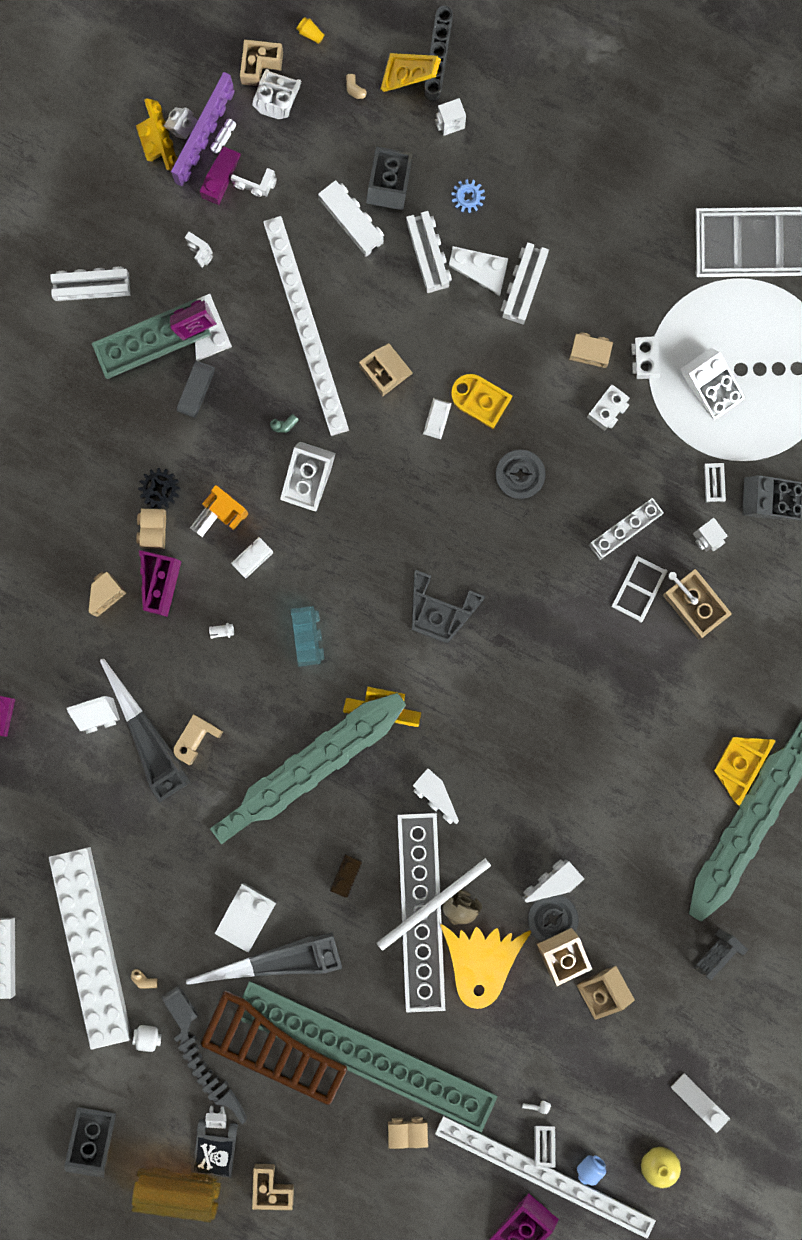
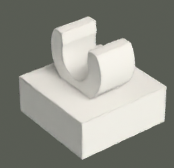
(216, 1120)

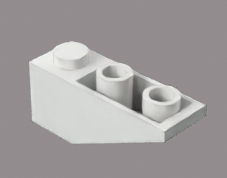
(435, 791)

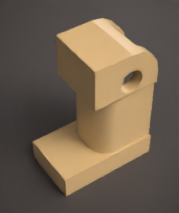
(192, 738)

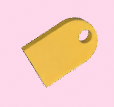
(482, 399)

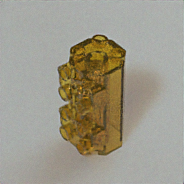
(176, 1194)

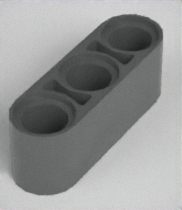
(195, 389)

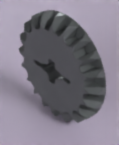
(529, 464)
(553, 905)

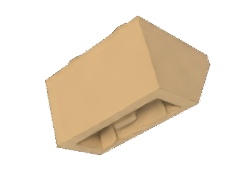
(385, 369)

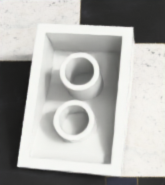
(307, 476)
(94, 714)
(245, 917)

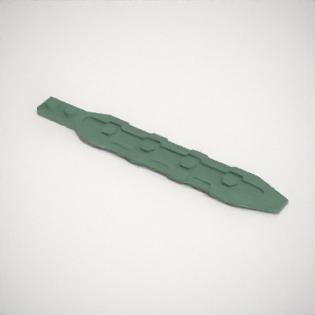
(312, 764)
(747, 829)

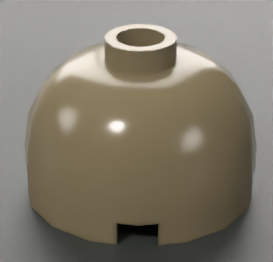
(461, 908)

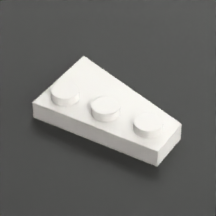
(481, 267)
(217, 340)

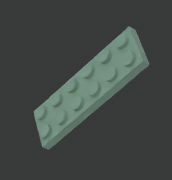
(141, 343)

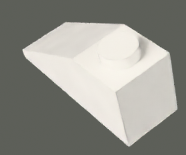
(700, 1102)

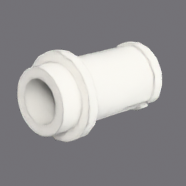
(221, 631)

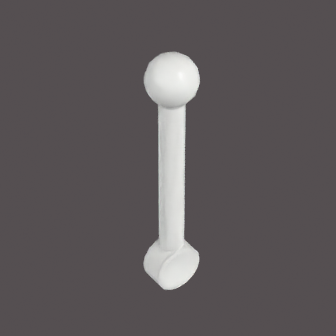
(672, 576)

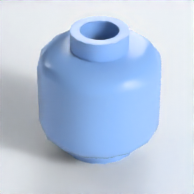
(591, 1170)

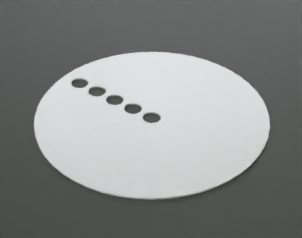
(748, 325)

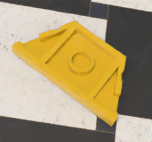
(741, 764)

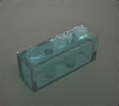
(307, 636)

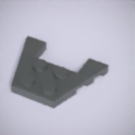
(436, 617)

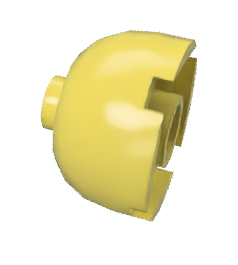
(661, 1167)

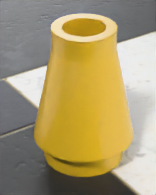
(310, 30)

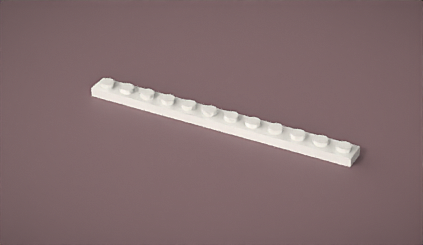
(306, 326)
(545, 1177)

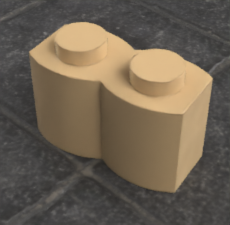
(152, 528)
(407, 1133)

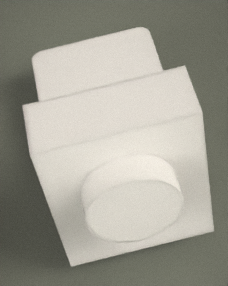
(263, 189)

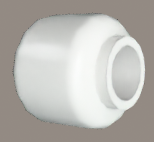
(146, 1038)

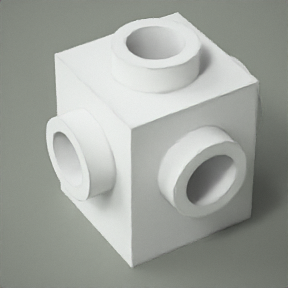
(181, 122)

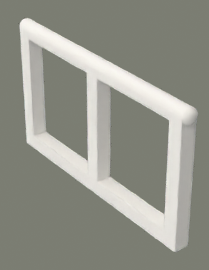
(626, 582)

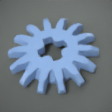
(476, 197)

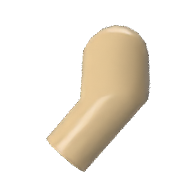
(353, 89)
(141, 980)

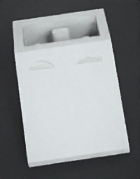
(713, 382)
(559, 881)

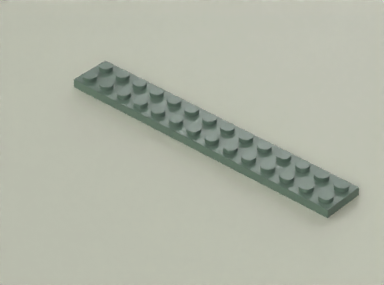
(373, 1058)

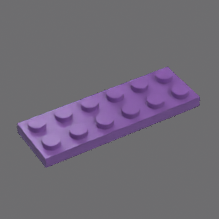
(205, 125)

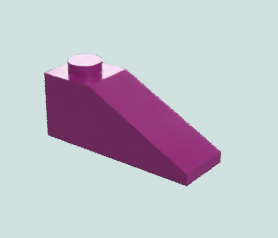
(219, 175)

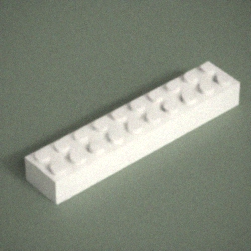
(419, 886)
(90, 948)

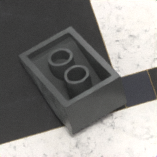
(389, 178)
(90, 1142)

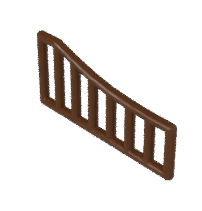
(274, 1031)

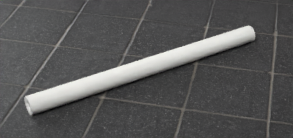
(433, 904)

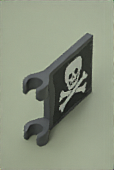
(214, 1153)

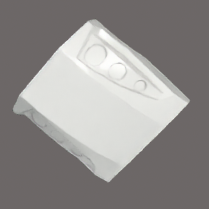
(275, 95)

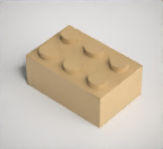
(705, 614)

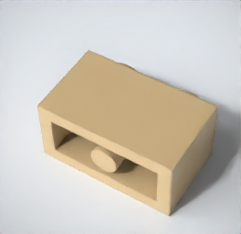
(591, 350)

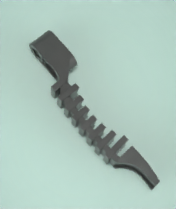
(184, 1013)

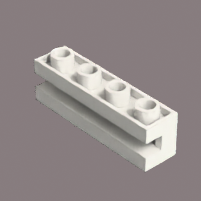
(351, 218)
(427, 252)
(525, 283)
(90, 284)
(626, 529)

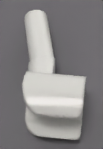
(543, 1108)

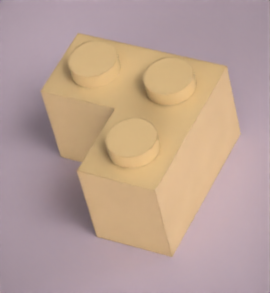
(258, 56)
(270, 1195)

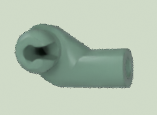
(283, 426)

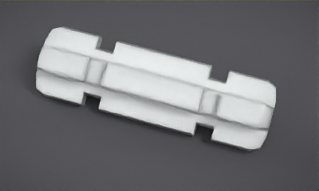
(223, 136)

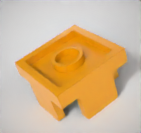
(225, 507)

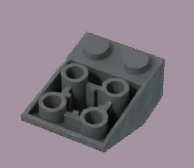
(772, 498)

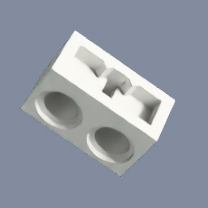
(450, 117)
(650, 357)

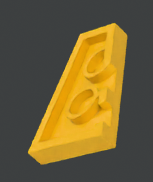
(408, 69)

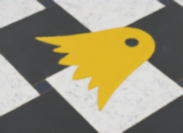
(482, 963)

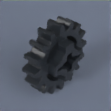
(151, 492)

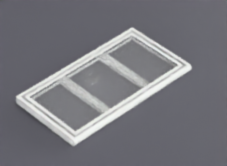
(748, 242)

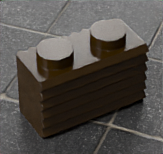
(345, 876)

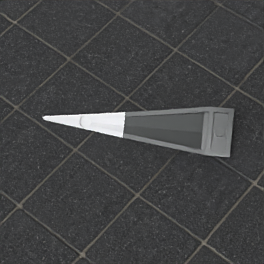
(159, 762)
(303, 956)

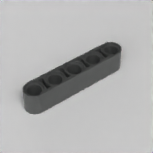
(439, 44)

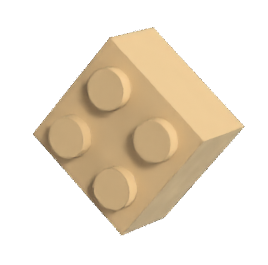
(564, 956)

